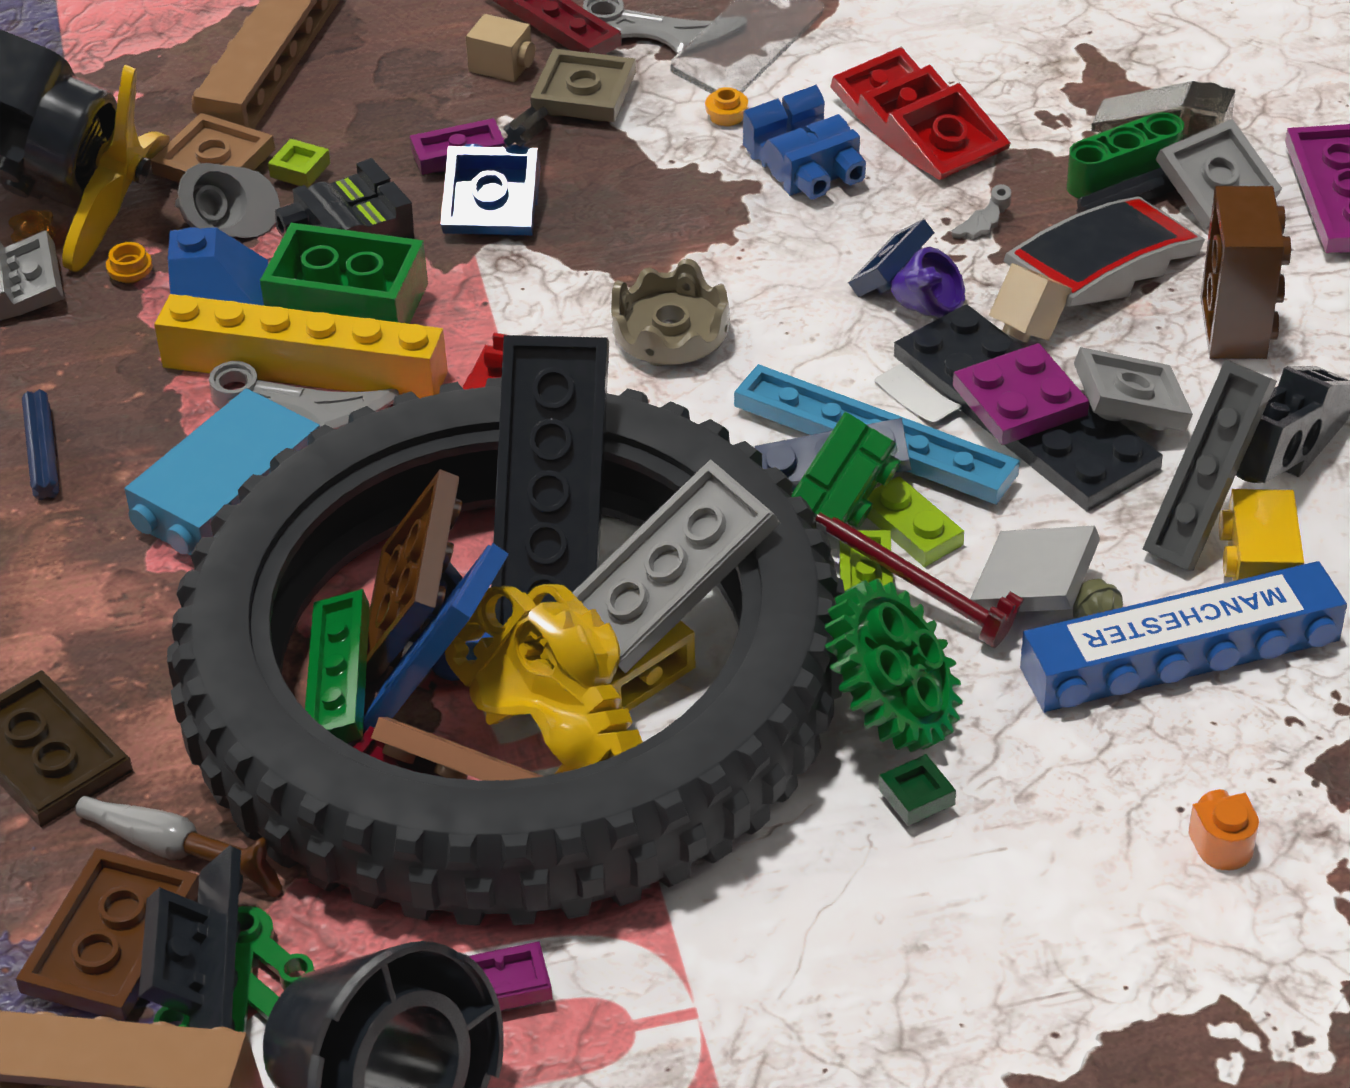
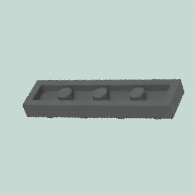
(1209, 465)

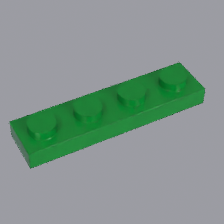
(339, 664)

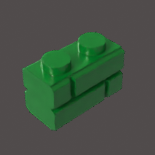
(848, 471)

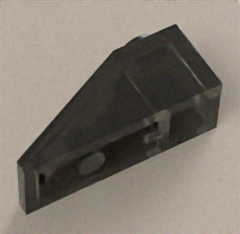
(1194, 102)

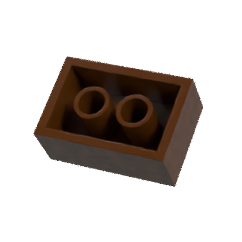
(1244, 272)

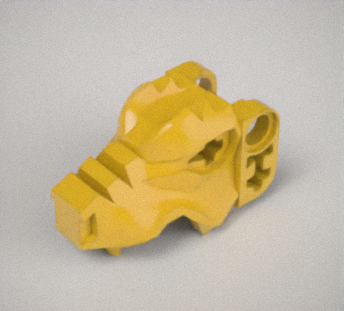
(551, 665)

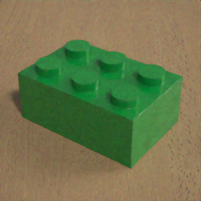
(346, 273)

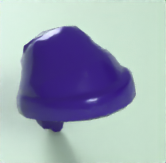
(929, 284)

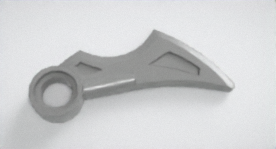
(671, 31)
(316, 405)

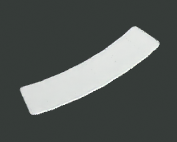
(915, 394)

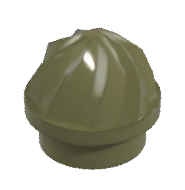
(1096, 597)

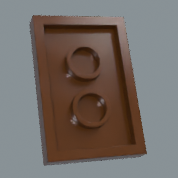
(96, 937)

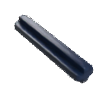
(40, 445)

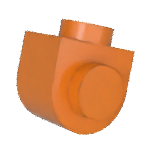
(1224, 829)

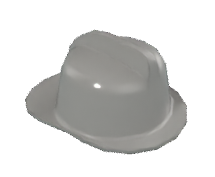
(227, 198)

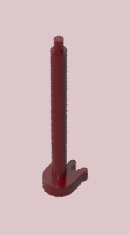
(994, 622)

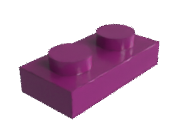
(431, 147)

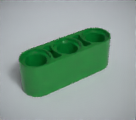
(1120, 153)

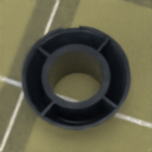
(387, 1022)

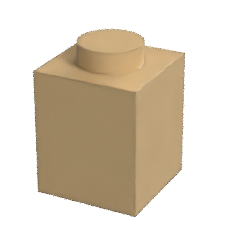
(499, 48)
(1029, 303)

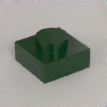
(917, 789)

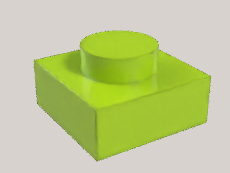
(299, 163)

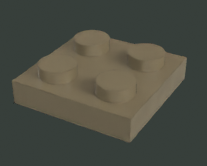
(584, 85)

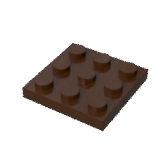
(410, 574)

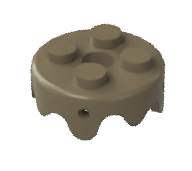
(684, 297)

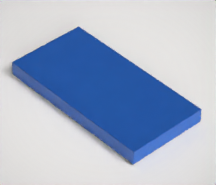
(436, 636)

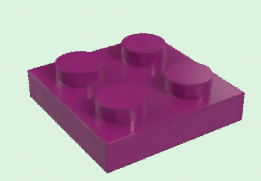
(1020, 393)

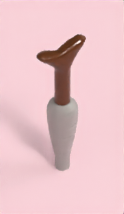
(176, 838)

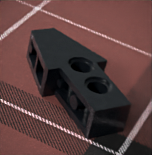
(1296, 423)

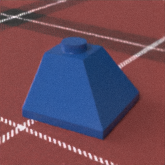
(214, 266)

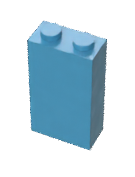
(206, 469)

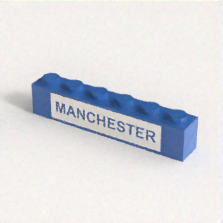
(1181, 636)

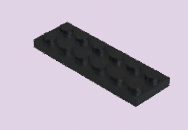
(1082, 458)
(550, 462)

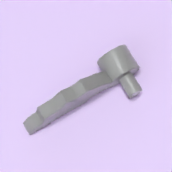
(983, 220)

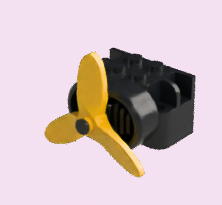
(69, 141)

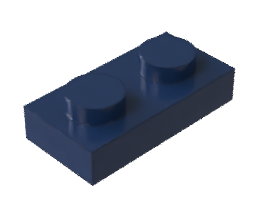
(891, 259)

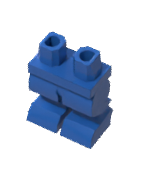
(801, 144)

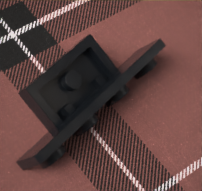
(193, 945)

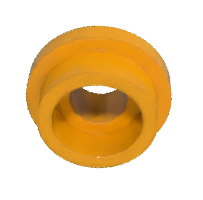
(726, 106)
(128, 262)

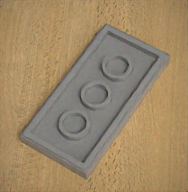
(675, 560)

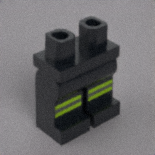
(356, 203)

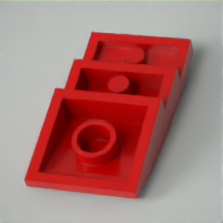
(919, 113)

